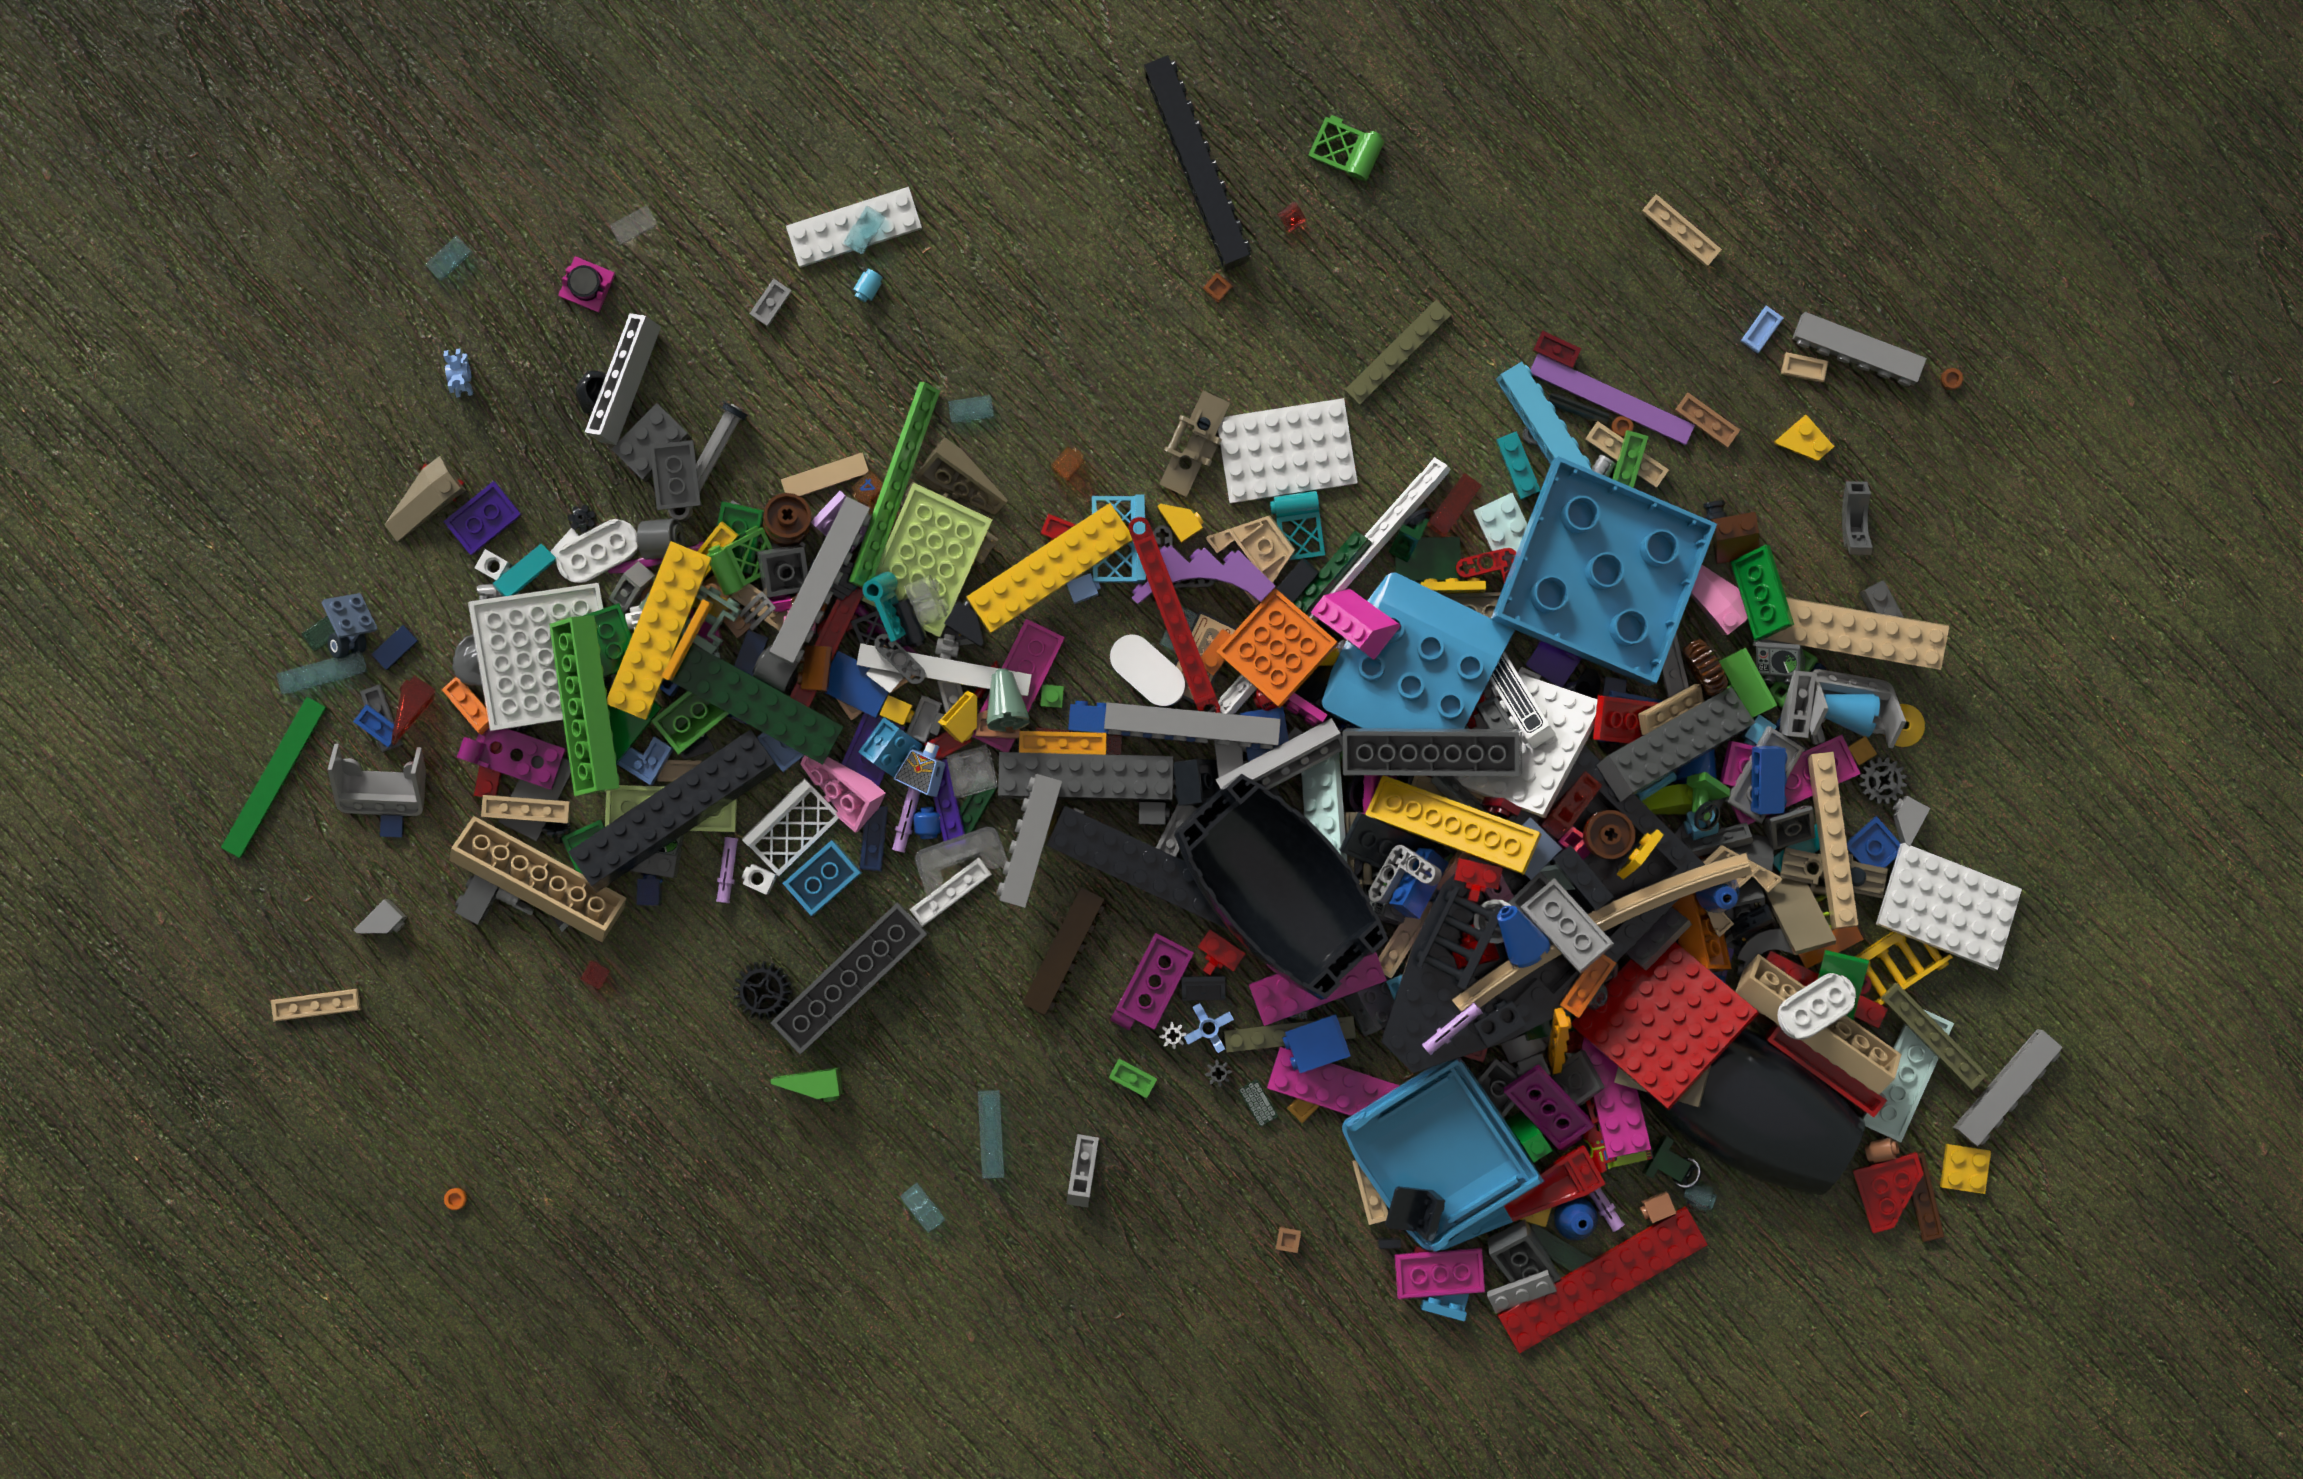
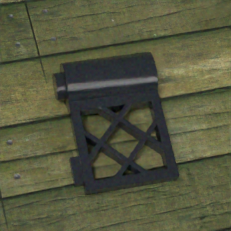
(908, 620)

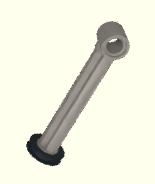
(713, 450)

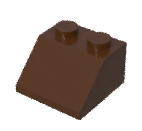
(1735, 536)
(816, 668)

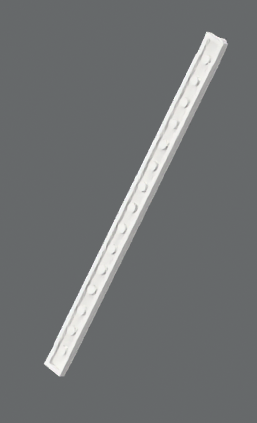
(1379, 536)

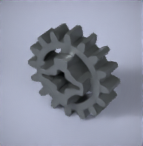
(1890, 785)

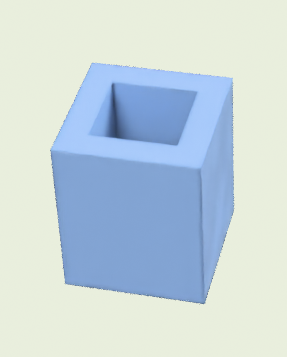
(1083, 588)

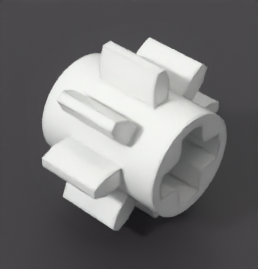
(633, 617)
(1177, 1030)

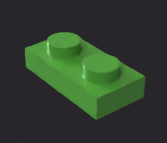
(1132, 1078)

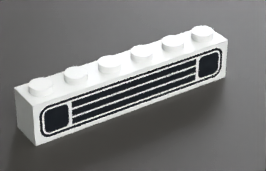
(1520, 703)

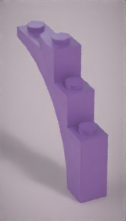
(1204, 565)

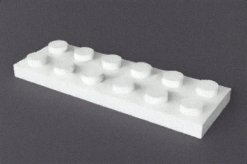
(824, 234)

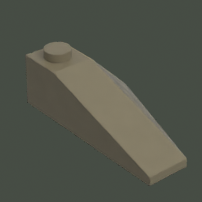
(954, 472)

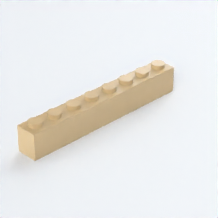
(1832, 840)

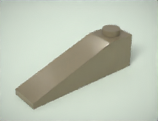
(428, 494)

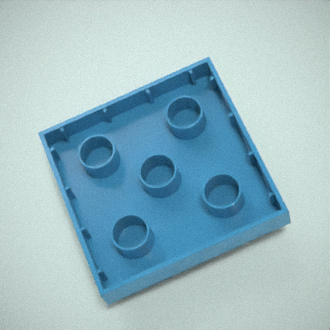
(1604, 571)

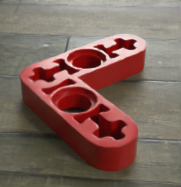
(1498, 563)

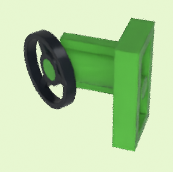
(1705, 789)

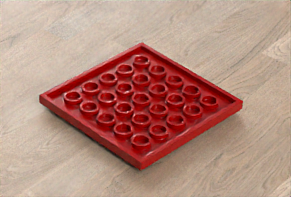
(1666, 1022)

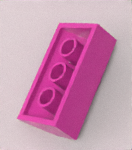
(1356, 621)

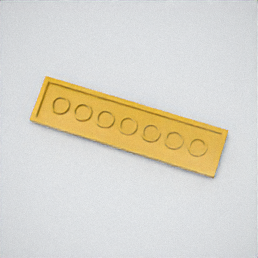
(1049, 568)
(658, 630)
(1454, 824)

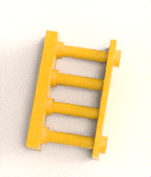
(1880, 950)

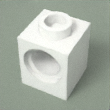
(485, 562)
(767, 884)

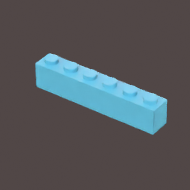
(1540, 415)

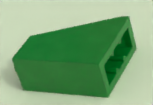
(1529, 1136)

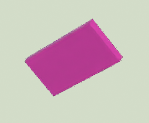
(1439, 1273)

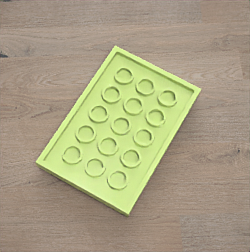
(933, 540)

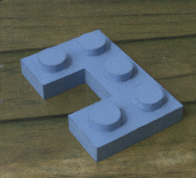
(647, 765)

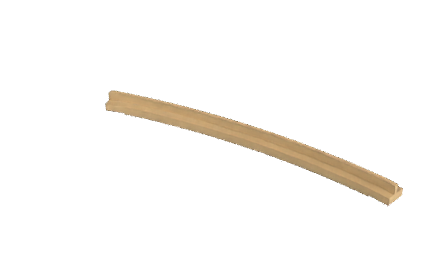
(1610, 916)

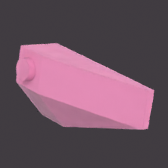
(1719, 601)
(849, 791)

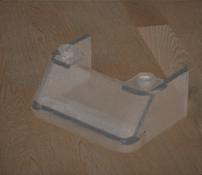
(930, 860)

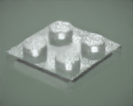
(972, 771)

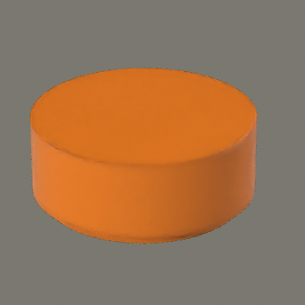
(455, 1199)

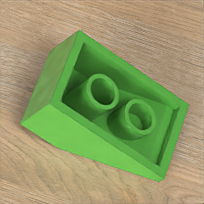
(816, 1084)

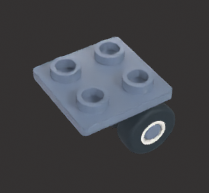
(350, 621)

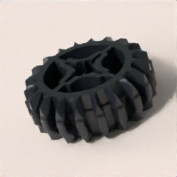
(767, 981)

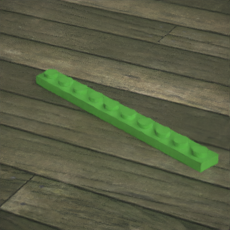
(894, 484)

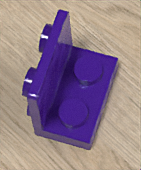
(1553, 663)

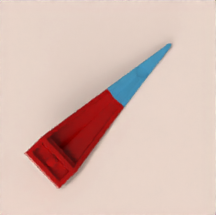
(1563, 1181)

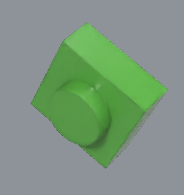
(1052, 696)

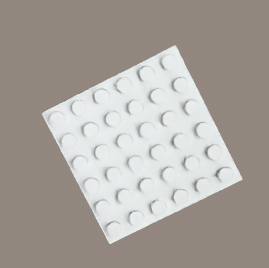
(518, 652)
(1550, 763)

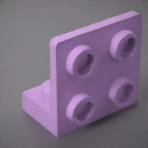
(827, 515)

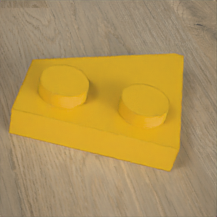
(1805, 439)

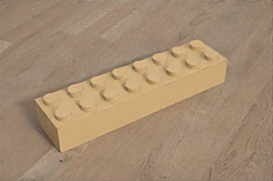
(1865, 634)
(536, 878)
(1841, 1042)

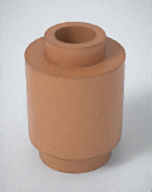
(1882, 1150)

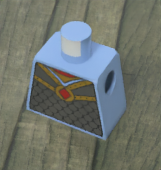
(922, 770)

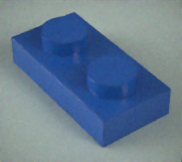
(375, 724)

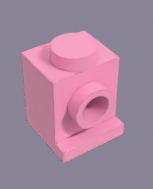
(1504, 894)

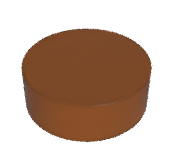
(1951, 379)
(1622, 424)

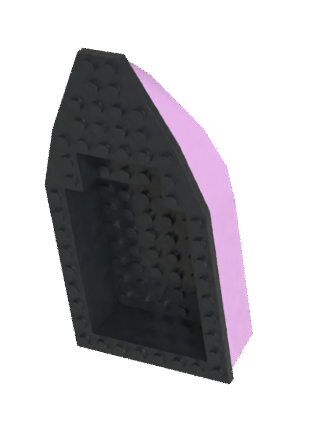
(1427, 993)

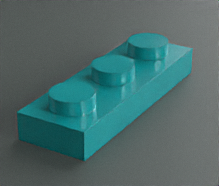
(1518, 465)

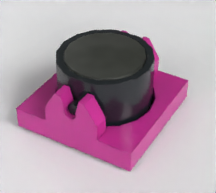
(585, 283)

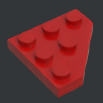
(1888, 1188)

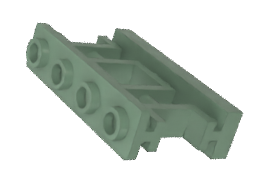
(711, 647)

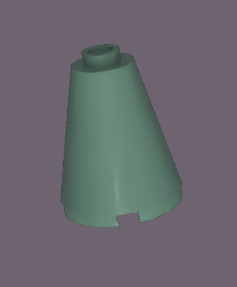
(1005, 703)

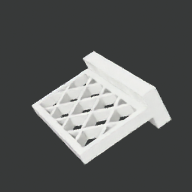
(777, 814)

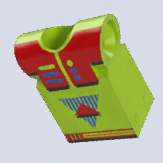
(1598, 1153)

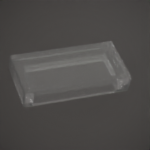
(633, 225)

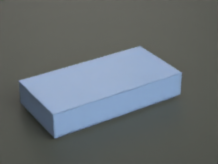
(1761, 329)

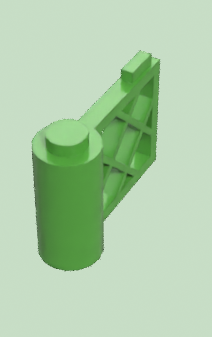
(1362, 156)
(725, 564)

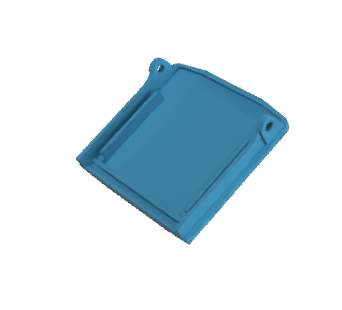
(1428, 669)
(1446, 1139)

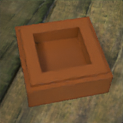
(1217, 287)

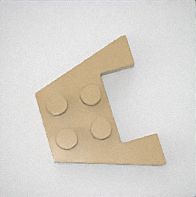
(1261, 543)
(1764, 877)

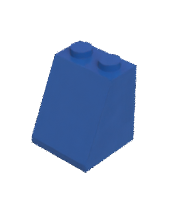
(1316, 1044)

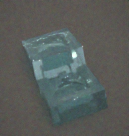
(864, 230)
(922, 1207)

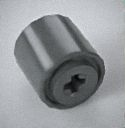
(655, 537)
(775, 671)

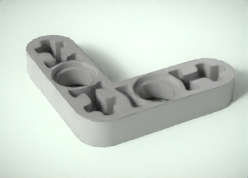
(1404, 864)

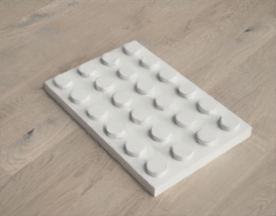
(1287, 451)
(1948, 906)

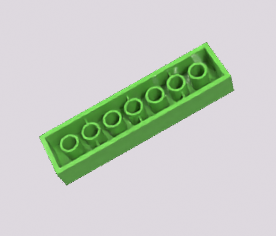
(584, 705)

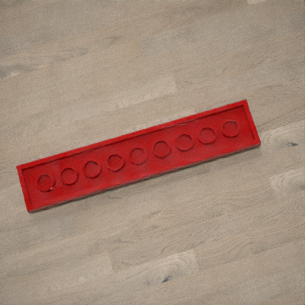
(1604, 1279)

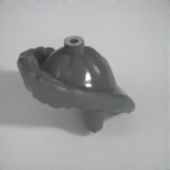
(466, 662)

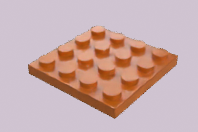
(1277, 647)

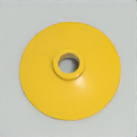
(1915, 728)

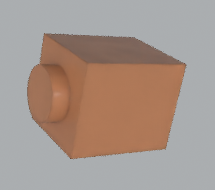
(1657, 1207)

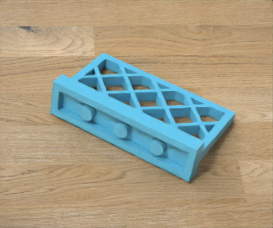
(1137, 509)

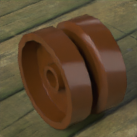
(786, 519)
(1622, 834)

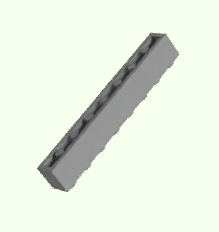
(819, 581)
(1192, 724)

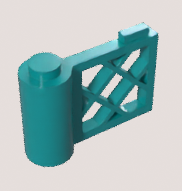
(1299, 507)
(881, 591)

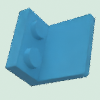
(888, 747)
(1448, 1305)

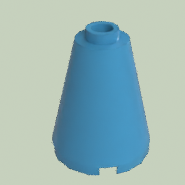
(1853, 711)

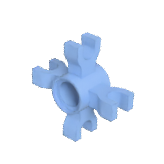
(458, 373)
(1218, 1022)

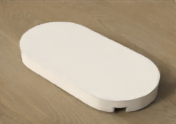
(597, 551)
(1147, 670)
(1816, 1006)

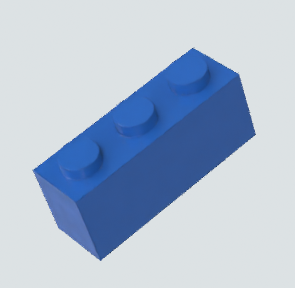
(1768, 779)
(1413, 895)

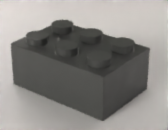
(651, 429)

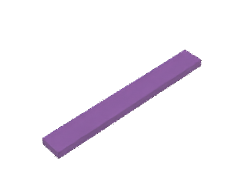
(1611, 399)

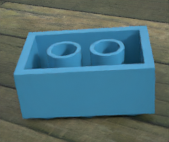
(822, 878)

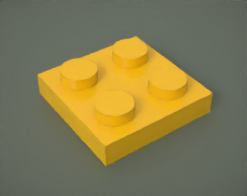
(1965, 1168)

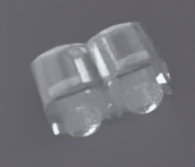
(926, 600)

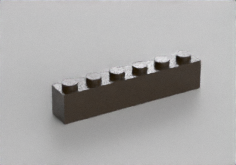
(1063, 951)

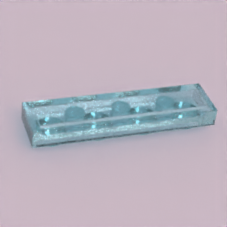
(321, 673)
(991, 1134)

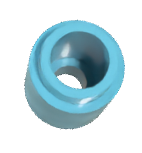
(867, 285)

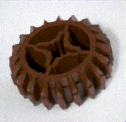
(1705, 667)

